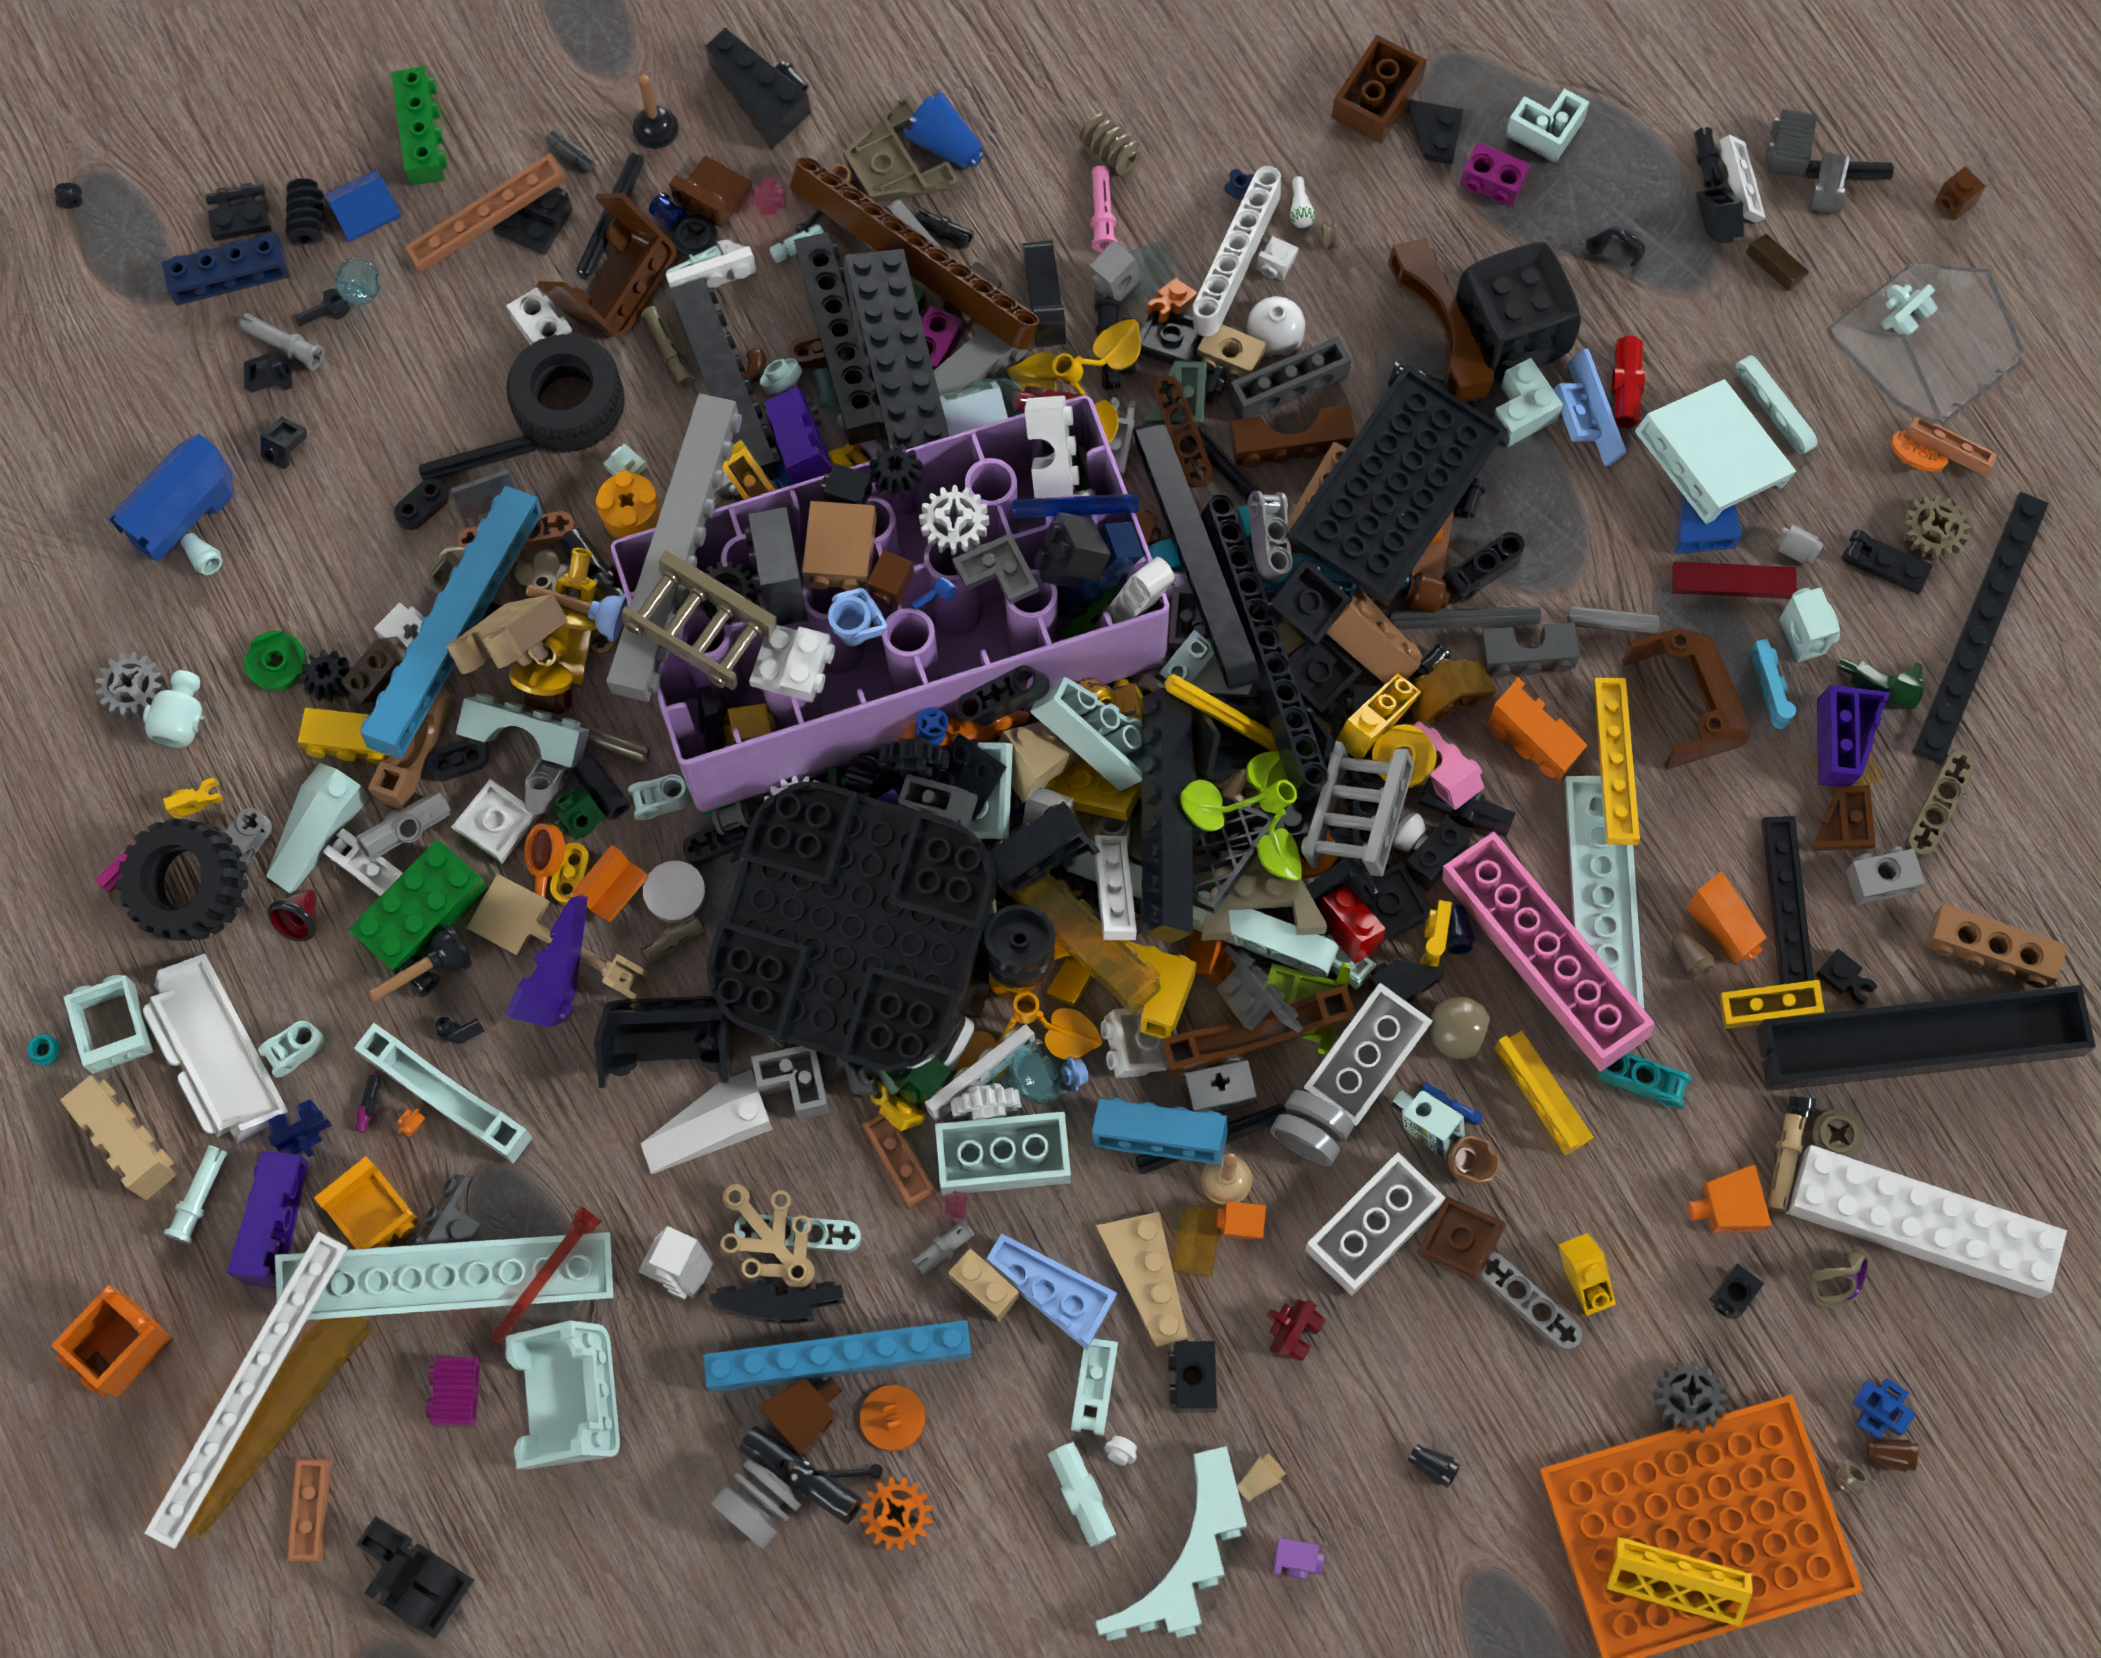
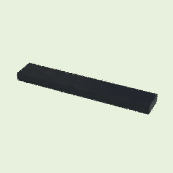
(1787, 899)

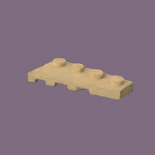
(1145, 1267)

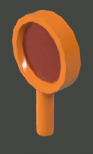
(544, 854)

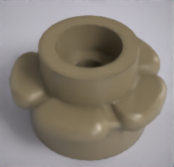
(1851, 1479)

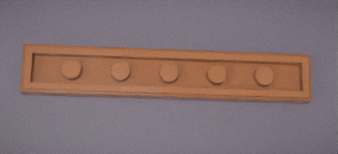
(485, 212)

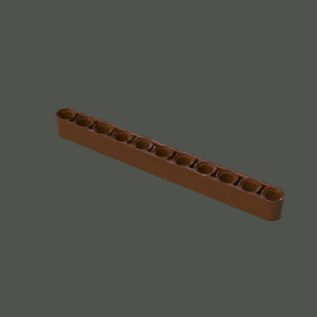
(924, 258)

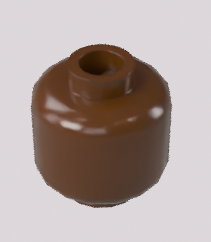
(1425, 593)

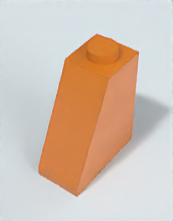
(1727, 919)

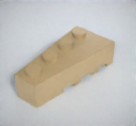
(117, 1136)

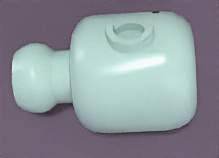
(175, 712)

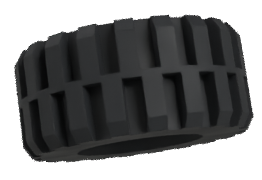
(145, 874)

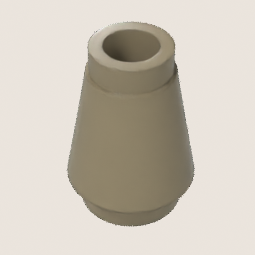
(1694, 957)

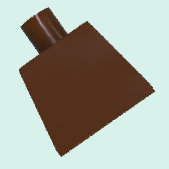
(803, 1412)

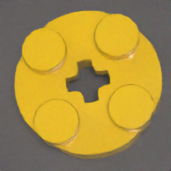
(1419, 746)

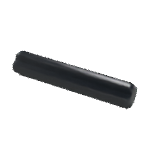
(1857, 170)

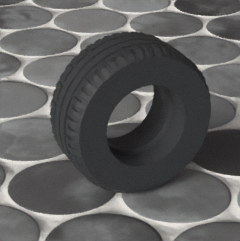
(559, 358)

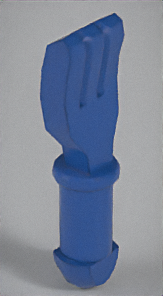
(1472, 1116)

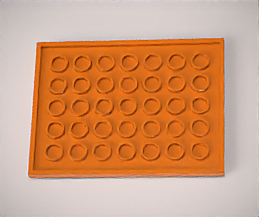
(1724, 1496)

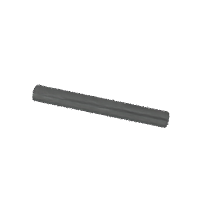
(1466, 617)

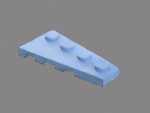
(1055, 1290)

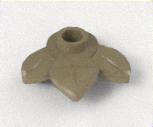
(542, 572)

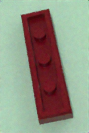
(1733, 580)

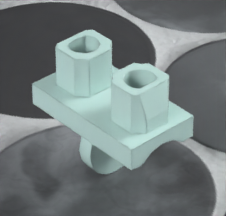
(1918, 301)
(1189, 658)

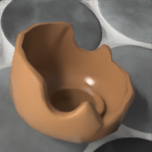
(1472, 1160)

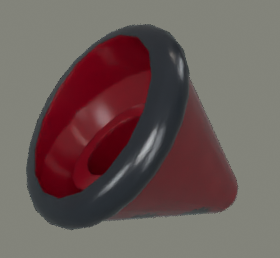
(295, 916)

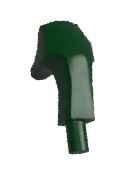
(1904, 689)

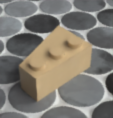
(1036, 757)

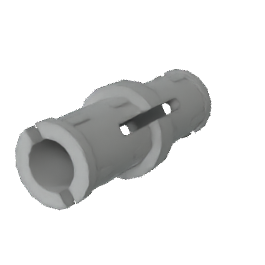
(943, 1247)

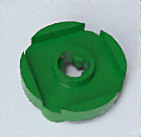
(259, 656)

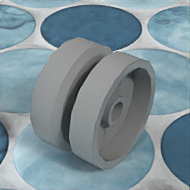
(1312, 1127)

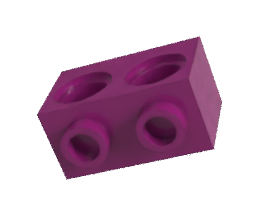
(1497, 168)
(941, 343)

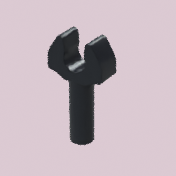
(326, 307)

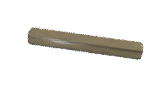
(612, 742)

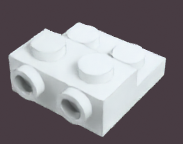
(793, 662)
(1130, 1050)

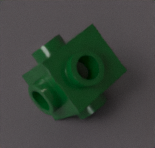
(576, 813)

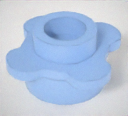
(1074, 1073)

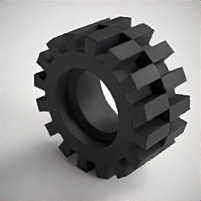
(733, 575)

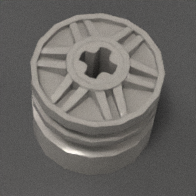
(756, 1503)

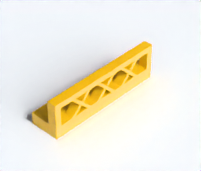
(1543, 1092)
(1683, 1575)

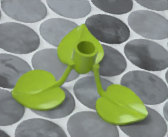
(1266, 773)

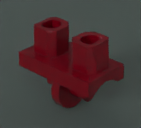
(1289, 1325)

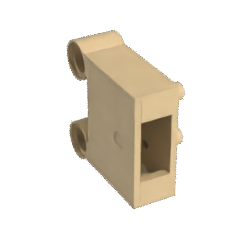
(508, 634)

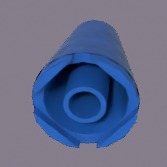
(944, 132)

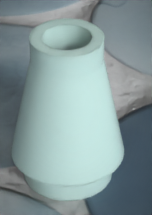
(201, 554)

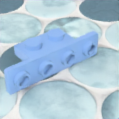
(1588, 410)

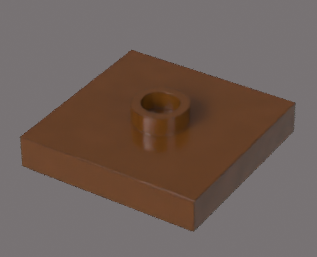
(1461, 1238)

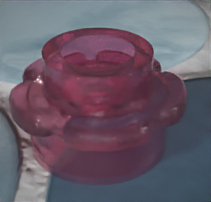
(956, 1205)

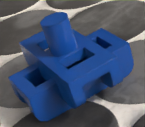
(1885, 1410)

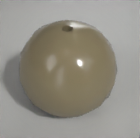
(1458, 1027)

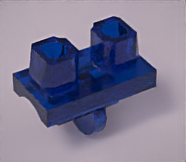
(301, 1134)

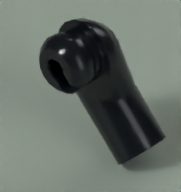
(458, 1033)

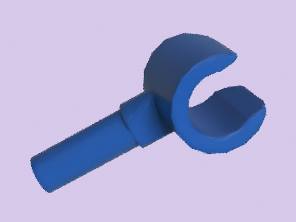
(941, 587)

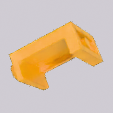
(367, 1207)

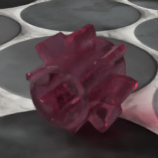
(769, 196)

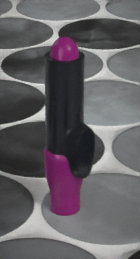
(368, 1102)

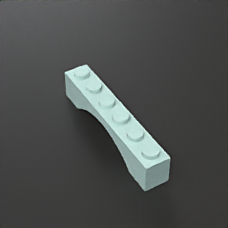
(443, 1093)

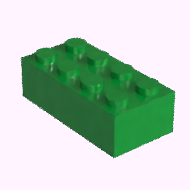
(409, 913)

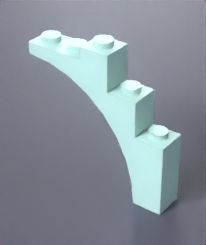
(1174, 1600)

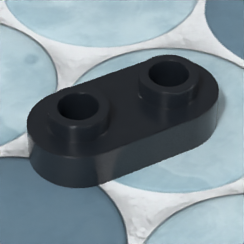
(423, 504)
(457, 757)

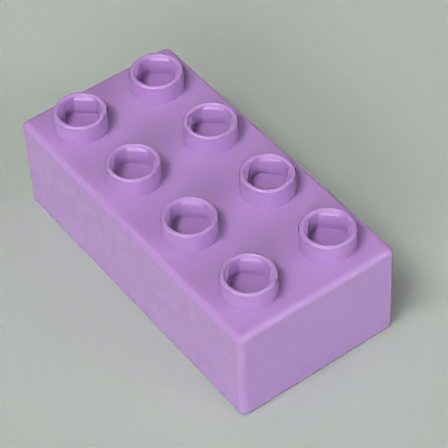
(924, 653)

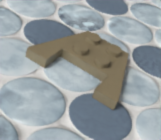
(886, 167)
(1259, 890)

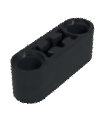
(1002, 696)

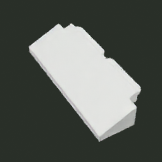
(217, 1059)

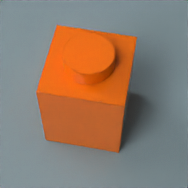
(1241, 1220)

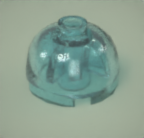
(1036, 1074)

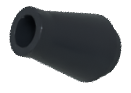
(1435, 1465)

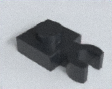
(1842, 973)

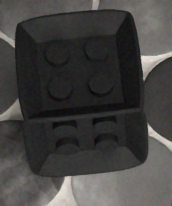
(1520, 307)

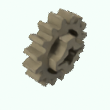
(1935, 528)

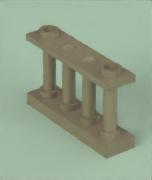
(701, 588)

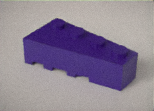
(268, 1218)

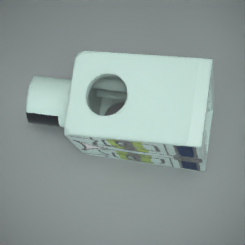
(1430, 1121)

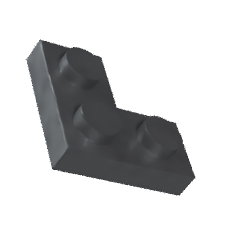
(1001, 561)

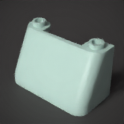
(566, 1394)

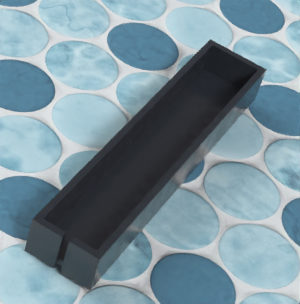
(1925, 1037)

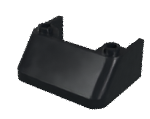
(659, 1031)

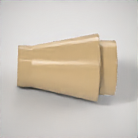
(1261, 1477)

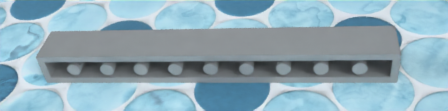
(680, 532)

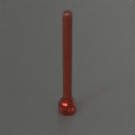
(583, 1223)

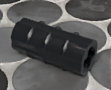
(601, 787)

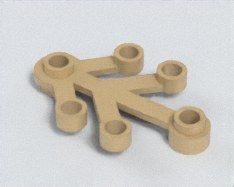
(772, 1239)

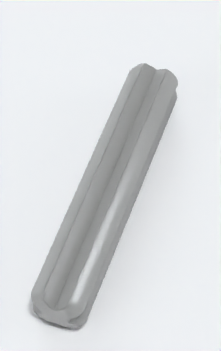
(1613, 619)

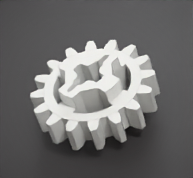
(940, 520)
(985, 1103)

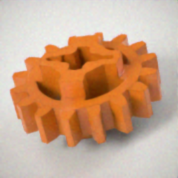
(882, 1522)

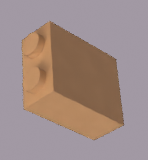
(839, 545)

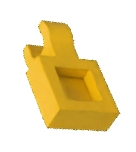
(186, 801)
(897, 1109)

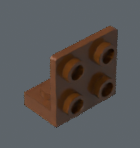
(711, 191)

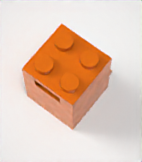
(119, 1333)

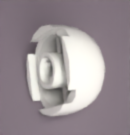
(1278, 324)

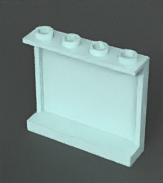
(1714, 449)

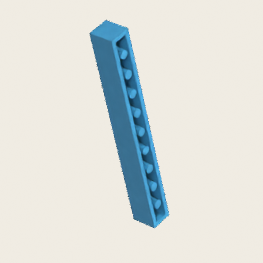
(455, 611)

